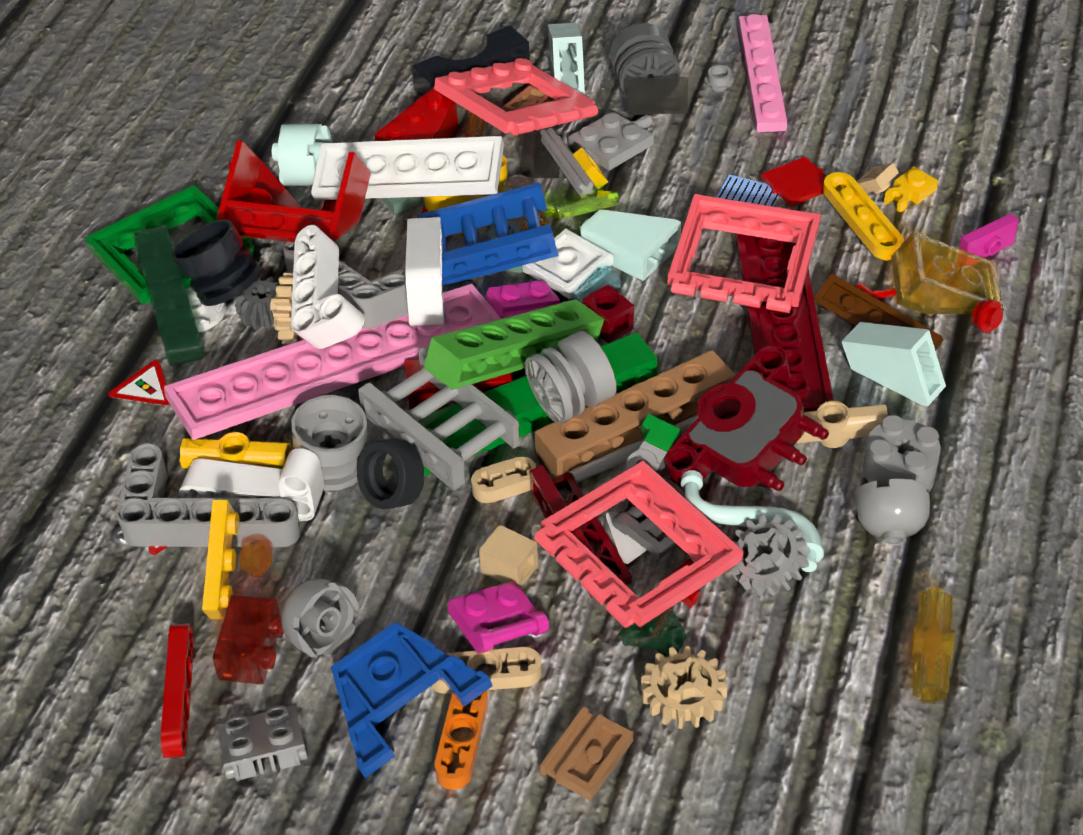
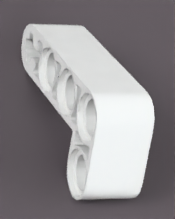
(424, 271)
(317, 309)
(298, 481)

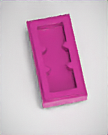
(991, 237)

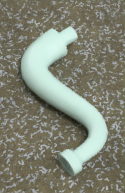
(738, 515)

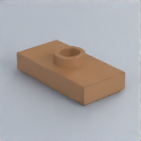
(528, 97)

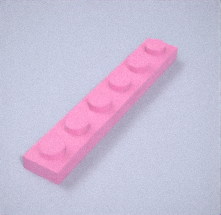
(762, 74)

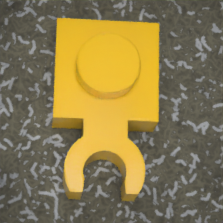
(911, 186)

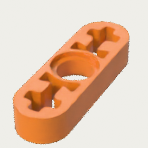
(465, 749)

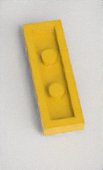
(220, 559)

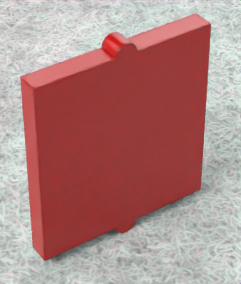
(795, 181)

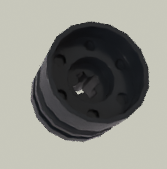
(216, 262)

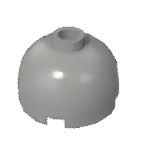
(893, 510)
(319, 617)

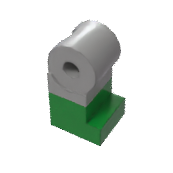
(658, 440)

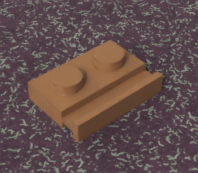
(586, 753)

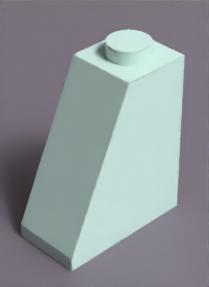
(567, 54)
(634, 240)
(896, 359)

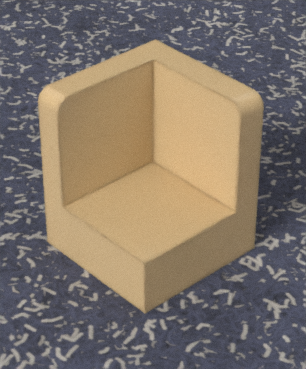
(508, 556)

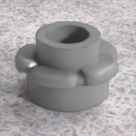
(719, 78)

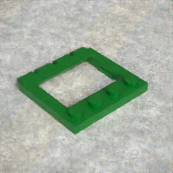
(170, 212)

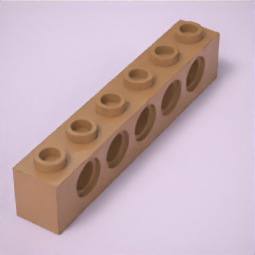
(618, 421)

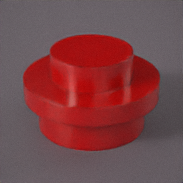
(987, 315)

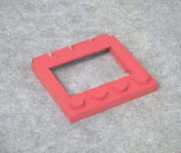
(568, 107)
(749, 220)
(670, 512)

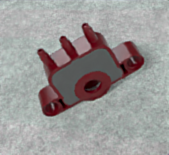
(760, 434)

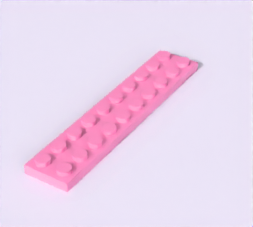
(303, 372)

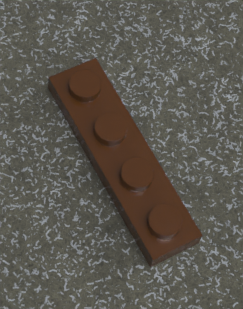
(858, 306)

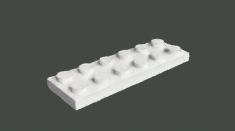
(414, 167)

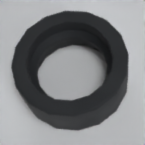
(371, 476)

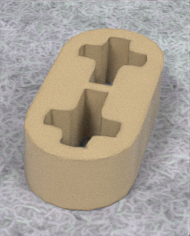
(503, 478)

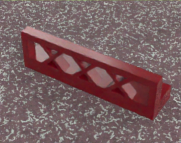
(550, 501)

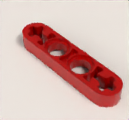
(177, 691)

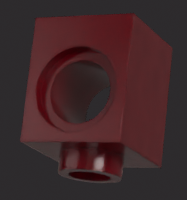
(615, 310)

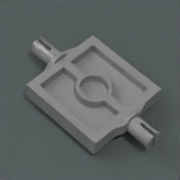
(613, 139)

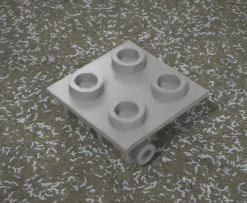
(259, 737)

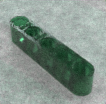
(168, 296)

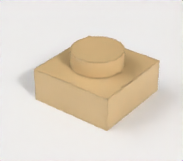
(878, 178)

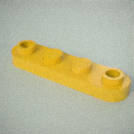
(862, 215)

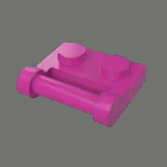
(492, 608)

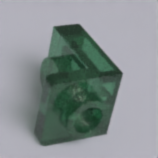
(658, 633)

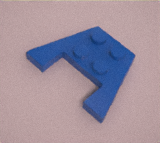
(388, 675)

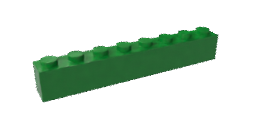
(631, 364)

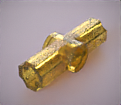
(932, 645)

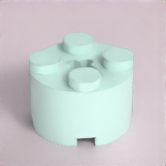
(299, 152)

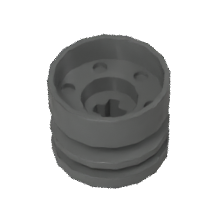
(642, 53)

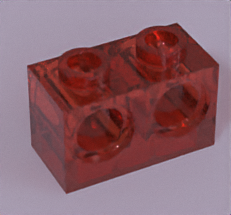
(248, 640)

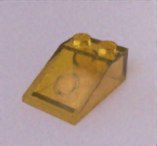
(941, 277)

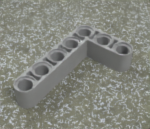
(377, 300)
(185, 522)

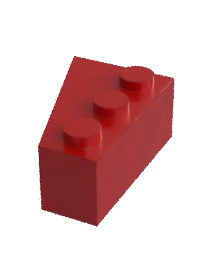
(427, 118)

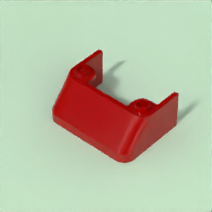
(257, 216)

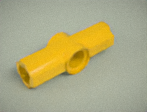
(236, 449)

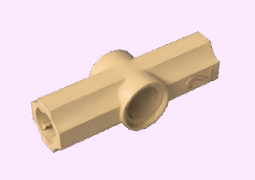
(844, 422)

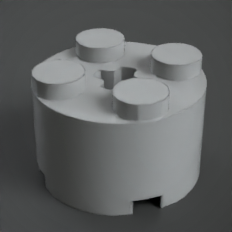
(901, 451)

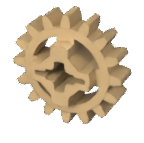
(281, 308)
(685, 684)

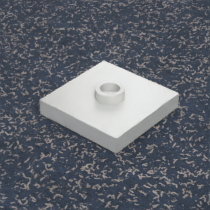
(573, 265)

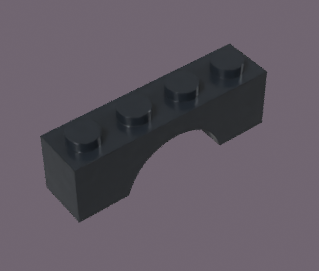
(502, 47)

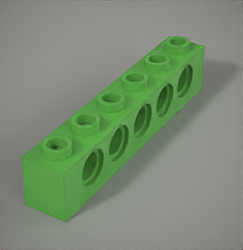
(505, 344)

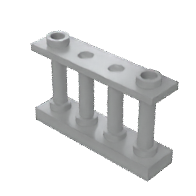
(435, 455)

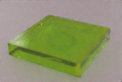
(580, 205)

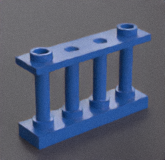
(500, 253)

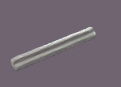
(567, 162)

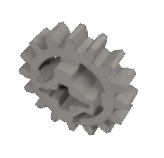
(768, 555)

